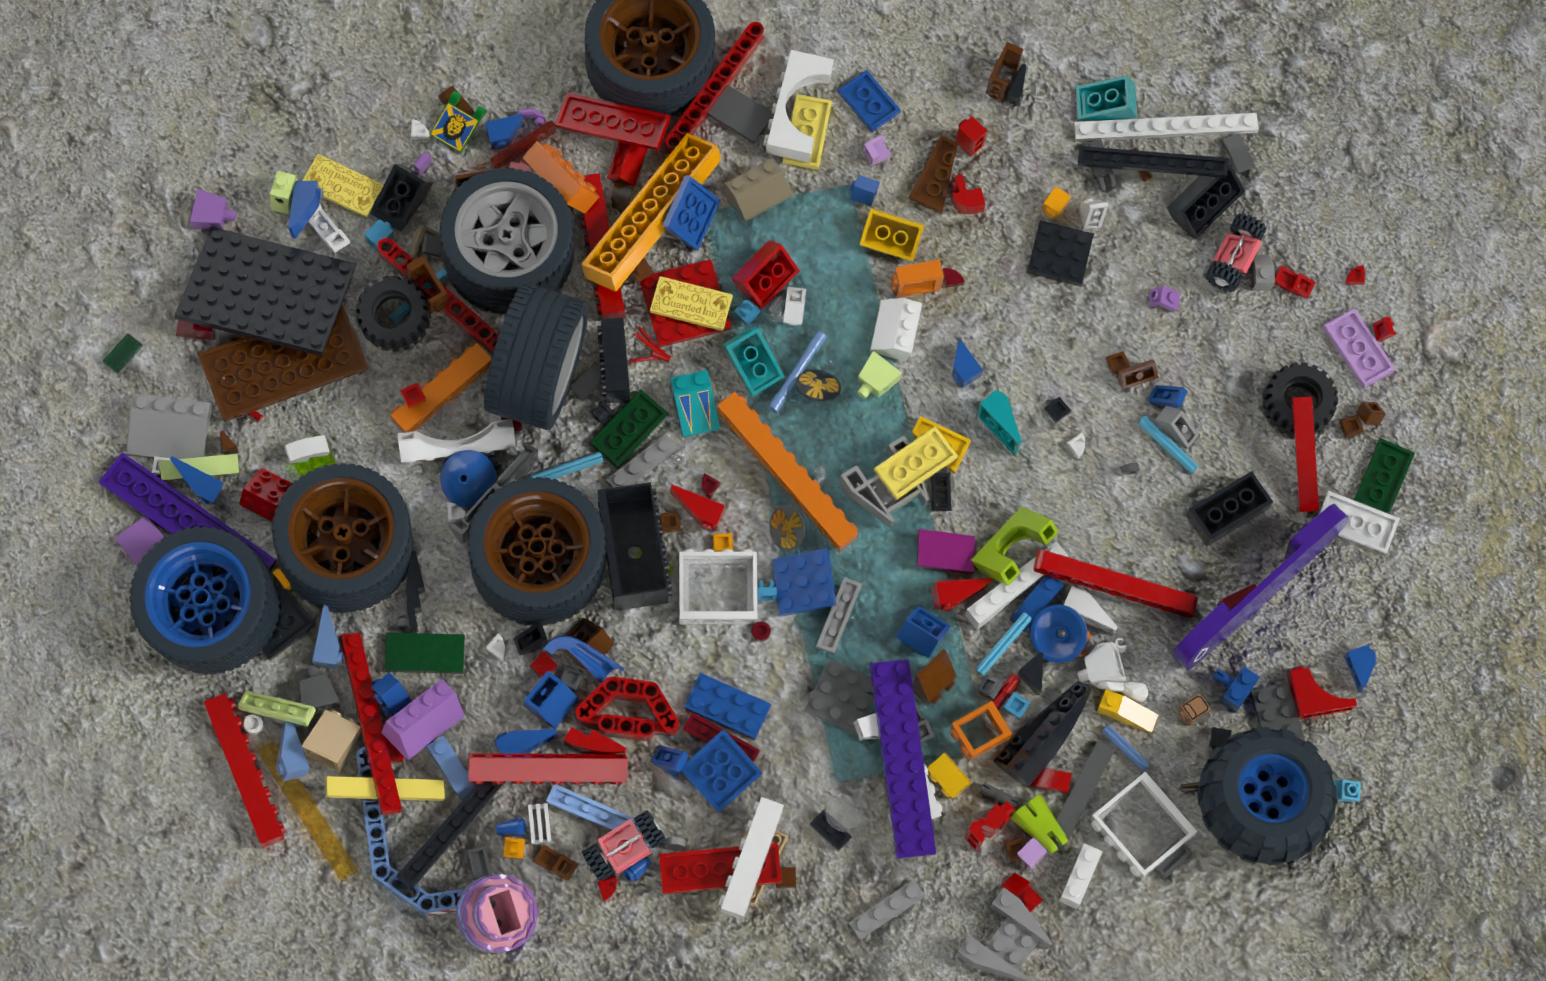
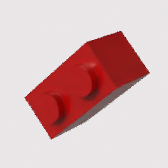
(971, 136)

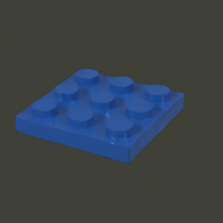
(691, 212)
(804, 582)
(721, 771)

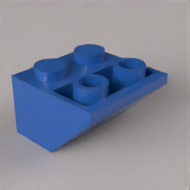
(550, 700)

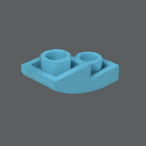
(1348, 790)

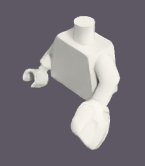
(1106, 671)

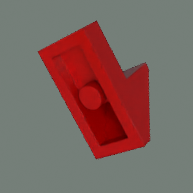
(1020, 888)

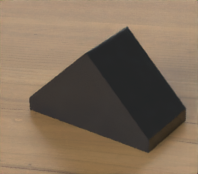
(531, 639)
(1032, 673)

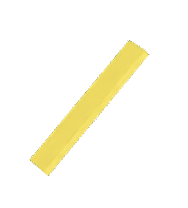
(364, 788)

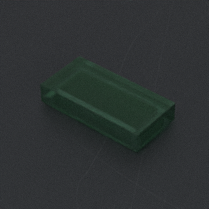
(122, 353)

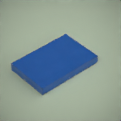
(869, 101)

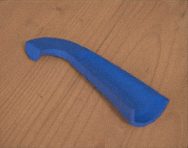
(592, 659)

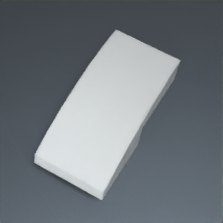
(304, 449)

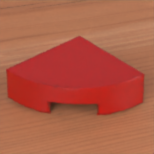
(1356, 276)
(607, 887)

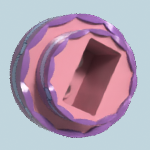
(513, 908)

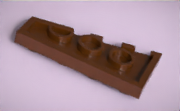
(934, 180)

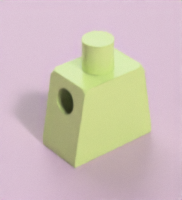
(282, 189)
(877, 376)

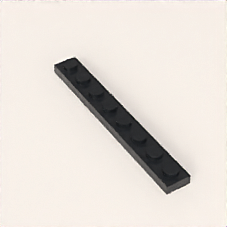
(1153, 161)
(447, 833)

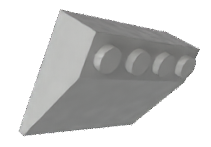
(168, 427)

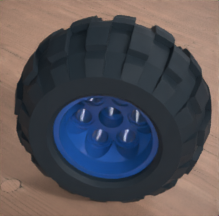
(1278, 757)

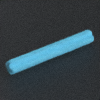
(405, 308)
(1168, 444)
(570, 467)
(1003, 644)

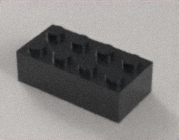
(613, 360)
(1229, 508)

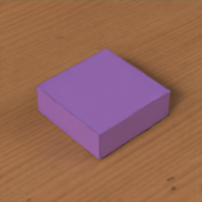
(422, 163)

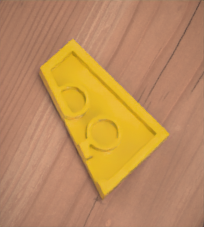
(958, 442)

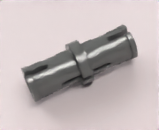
(997, 795)

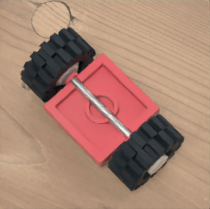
(1236, 252)
(624, 846)

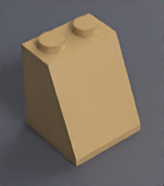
(332, 740)

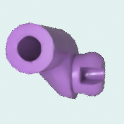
(534, 114)

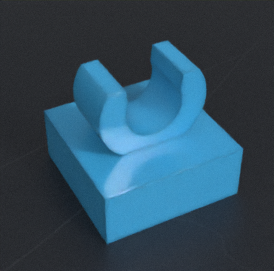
(746, 312)
(766, 593)
(1016, 706)

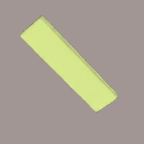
(210, 465)
(276, 708)

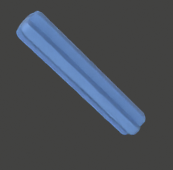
(1124, 746)

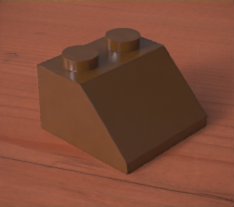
(591, 635)

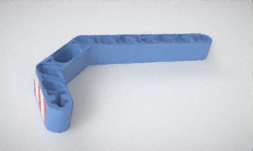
(384, 862)

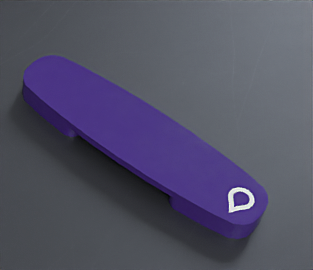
(1224, 621)

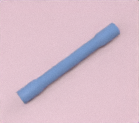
(813, 346)

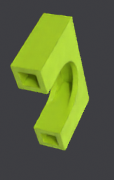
(1022, 525)

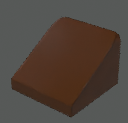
(227, 444)

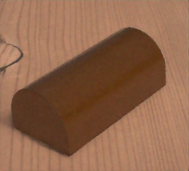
(1137, 374)

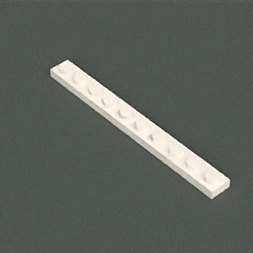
(1166, 127)

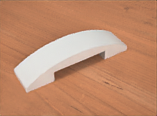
(327, 230)

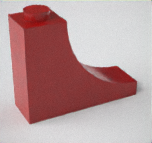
(1312, 699)

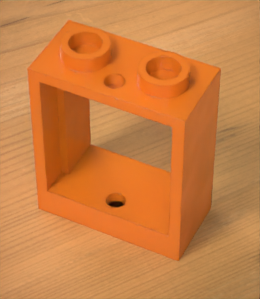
(917, 278)
(997, 721)

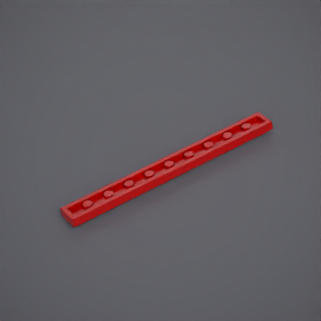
(370, 724)

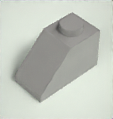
(1262, 273)
(1177, 426)

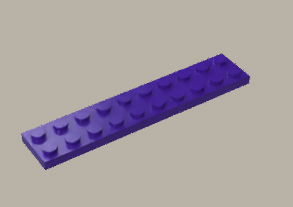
(162, 502)
(902, 759)

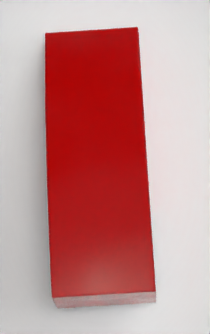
(592, 744)

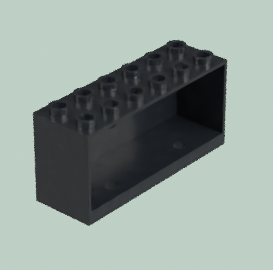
(633, 520)

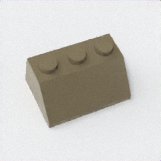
(757, 189)

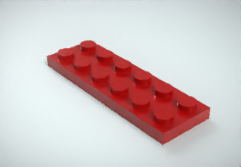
(612, 121)
(710, 869)

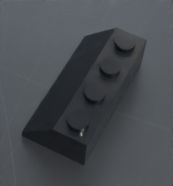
(1205, 201)

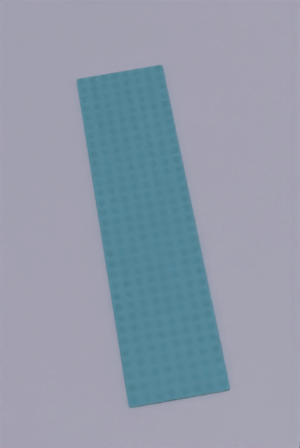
(842, 302)

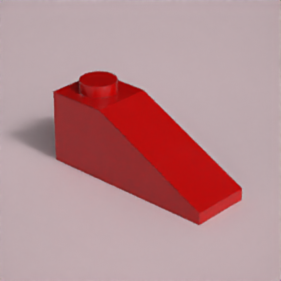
(701, 509)
(952, 593)

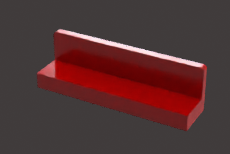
(627, 163)

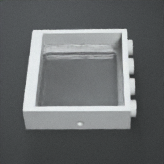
(717, 587)
(1142, 825)

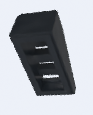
(1015, 92)
(947, 491)

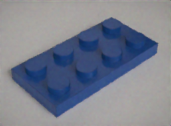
(727, 706)

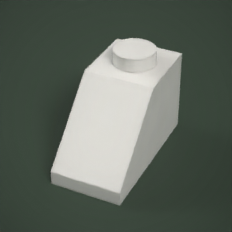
(794, 306)

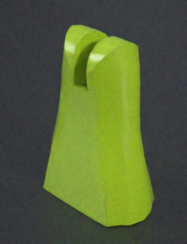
(1040, 823)

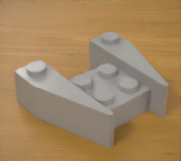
(873, 493)
(1011, 942)

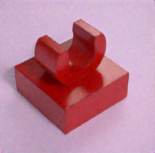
(1383, 329)
(413, 395)

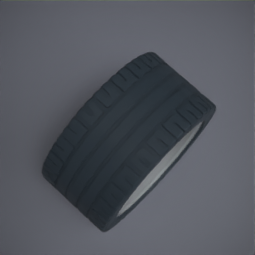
(482, 200)
(536, 356)

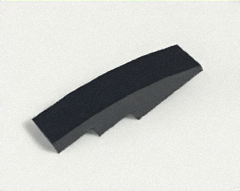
(413, 588)

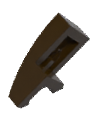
(621, 196)

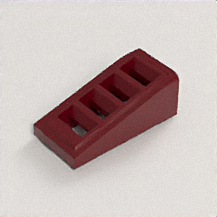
(1235, 598)

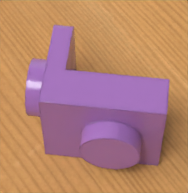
(1165, 298)

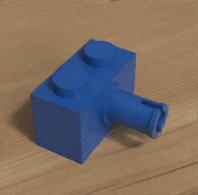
(1237, 687)
(390, 694)

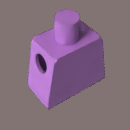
(210, 211)

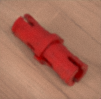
(1006, 690)

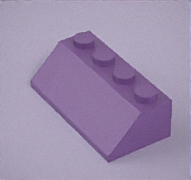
(424, 719)

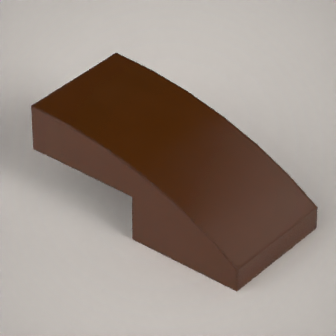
(555, 863)

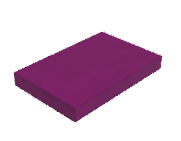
(945, 551)

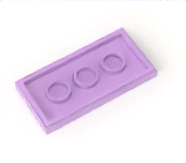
(1358, 348)

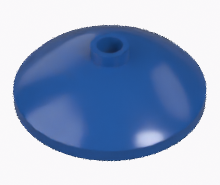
(480, 477)
(1047, 637)

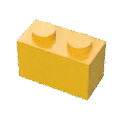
(949, 776)

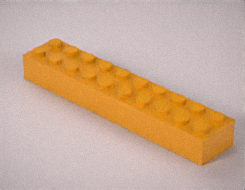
(643, 219)

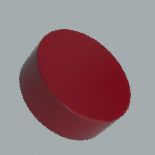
(760, 631)

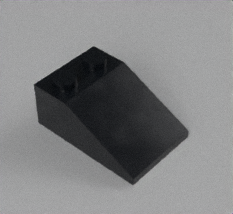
(400, 196)

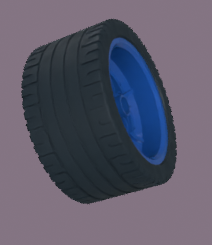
(158, 588)

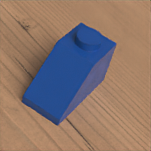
(503, 131)
(965, 366)
(1361, 664)

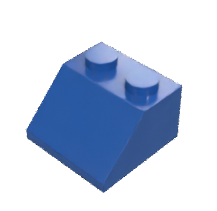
(923, 631)

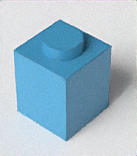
(377, 232)

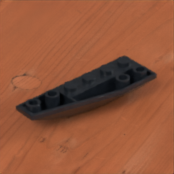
(1043, 736)

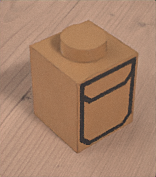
(1193, 709)

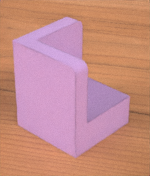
(876, 150)
(1032, 853)

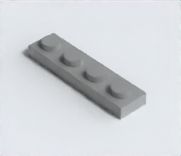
(643, 463)
(839, 616)
(886, 910)

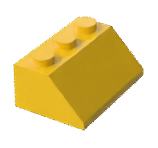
(892, 234)

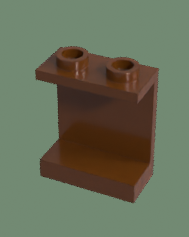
(1009, 57)
(421, 267)

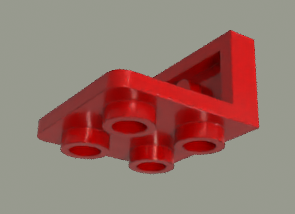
(263, 493)

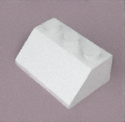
(896, 328)

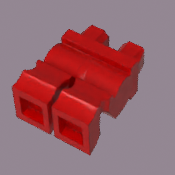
(988, 827)

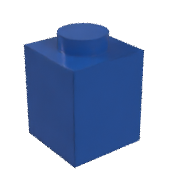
(864, 190)

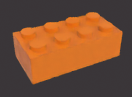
(560, 172)

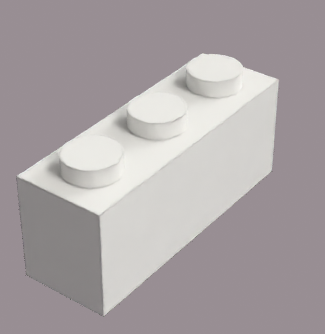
(1080, 876)

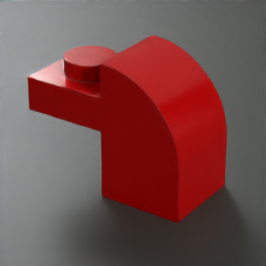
(966, 201)

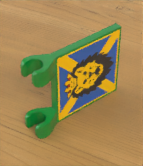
(455, 125)

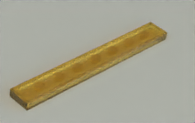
(310, 816)

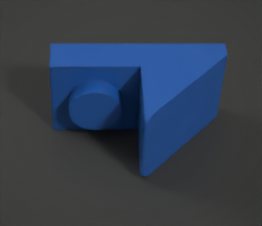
(1167, 396)
(669, 759)

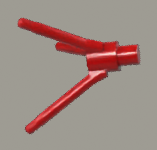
(656, 353)

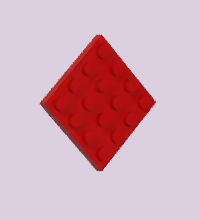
(674, 331)

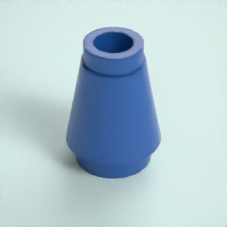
(511, 827)
(636, 870)

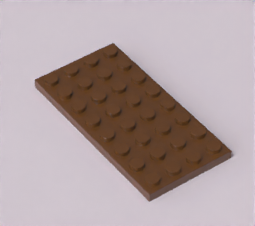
(258, 374)

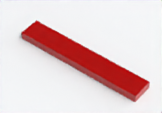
(1305, 454)

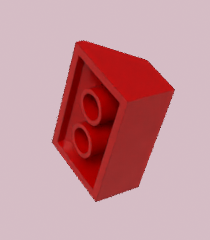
(765, 273)

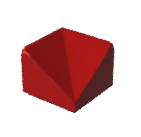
(543, 664)

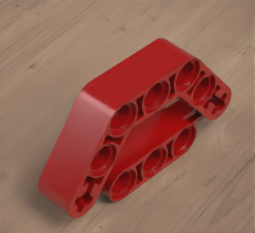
(595, 719)

